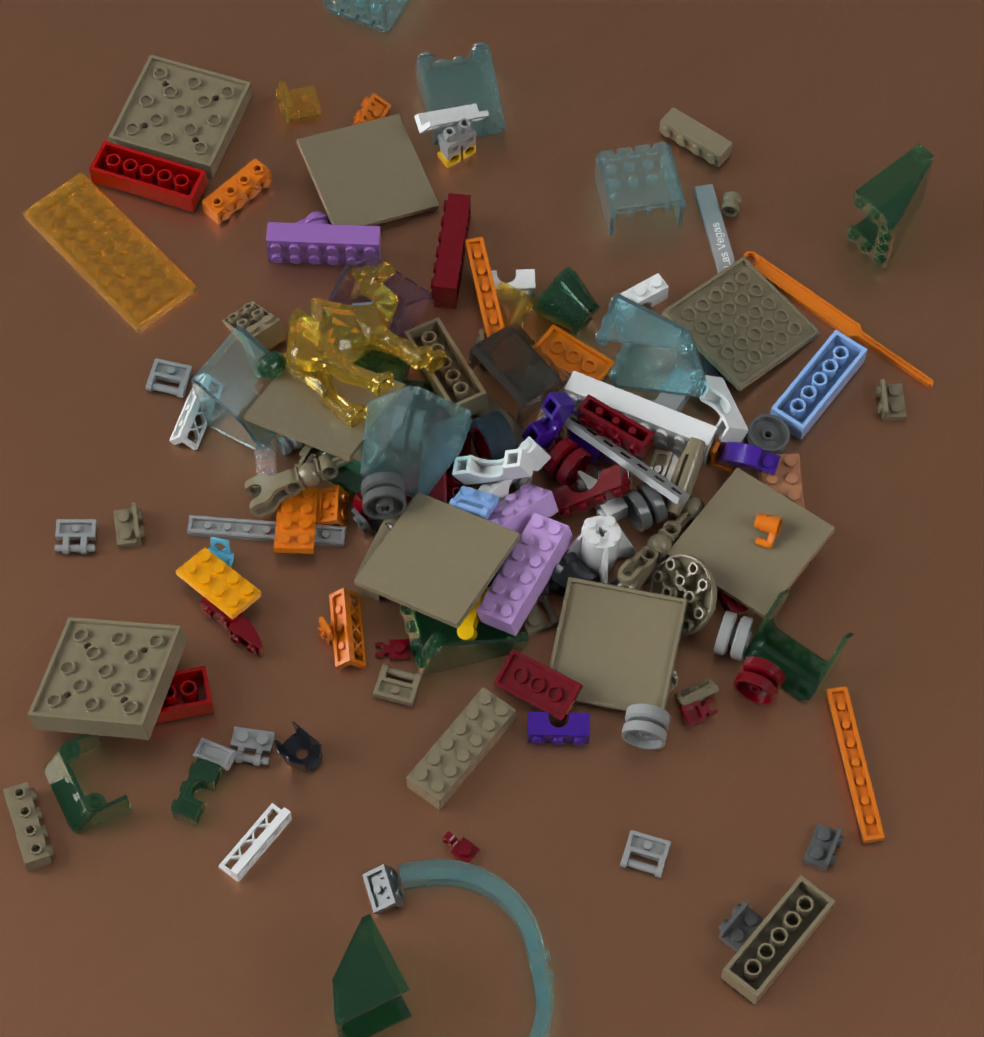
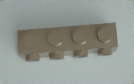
(695, 137)
(27, 826)

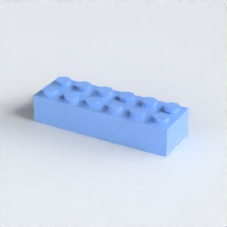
(819, 383)

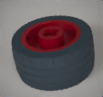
(492, 436)

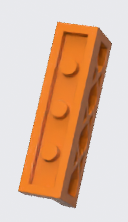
(344, 627)

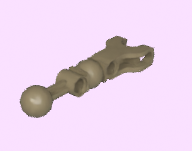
(277, 488)
(636, 570)

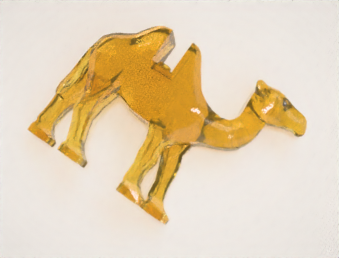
(343, 333)

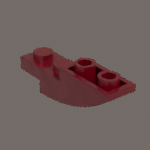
(239, 629)

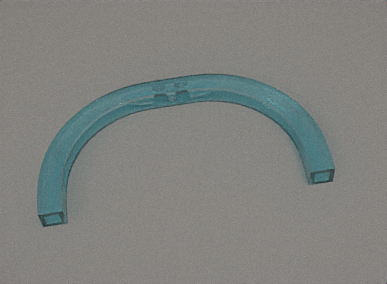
(471, 877)

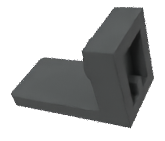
(371, 526)

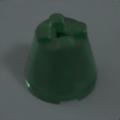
(567, 302)

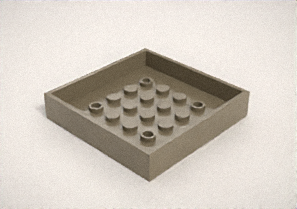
(182, 113)
(108, 678)

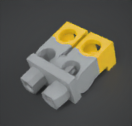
(455, 142)

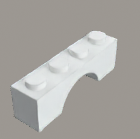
(731, 425)
(474, 470)
(501, 488)

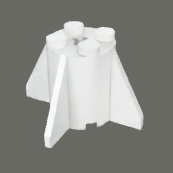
(600, 545)

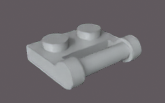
(169, 372)
(647, 847)

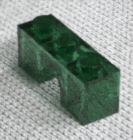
(201, 776)

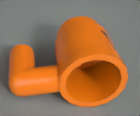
(768, 524)

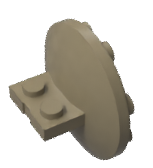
(688, 579)

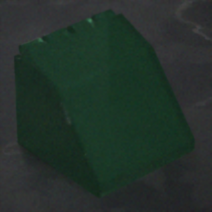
(368, 985)

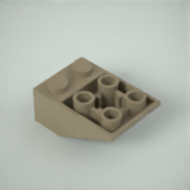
(259, 323)

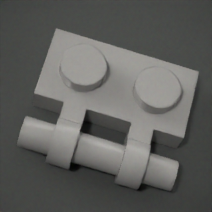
(75, 530)
(255, 741)

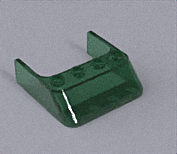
(802, 667)

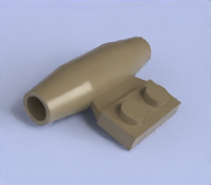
(681, 470)

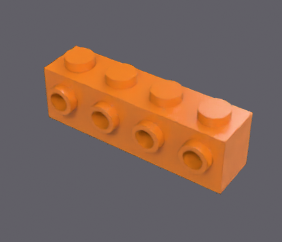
(237, 191)

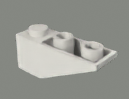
(614, 507)

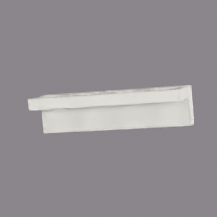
(447, 117)
(187, 420)
(258, 845)

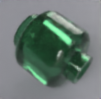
(271, 365)

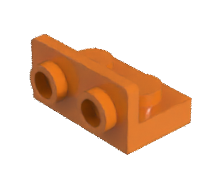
(373, 109)
(332, 506)

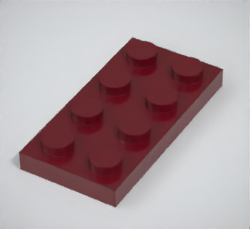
(538, 685)

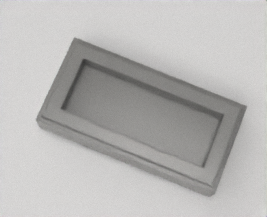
(215, 753)

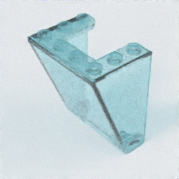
(462, 83)
(654, 350)

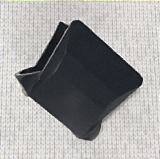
(573, 568)
(297, 741)

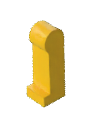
(467, 629)

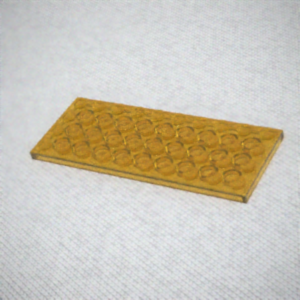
(109, 252)

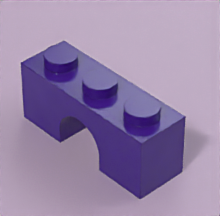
(557, 408)
(574, 732)

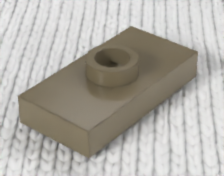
(696, 692)

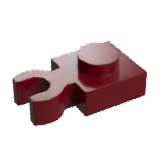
(397, 650)
(695, 713)

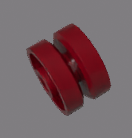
(567, 461)
(759, 681)

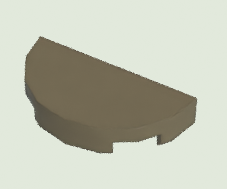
(305, 452)

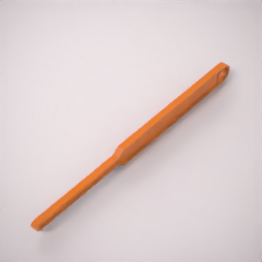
(830, 314)

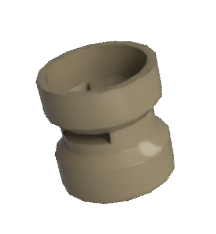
(731, 204)

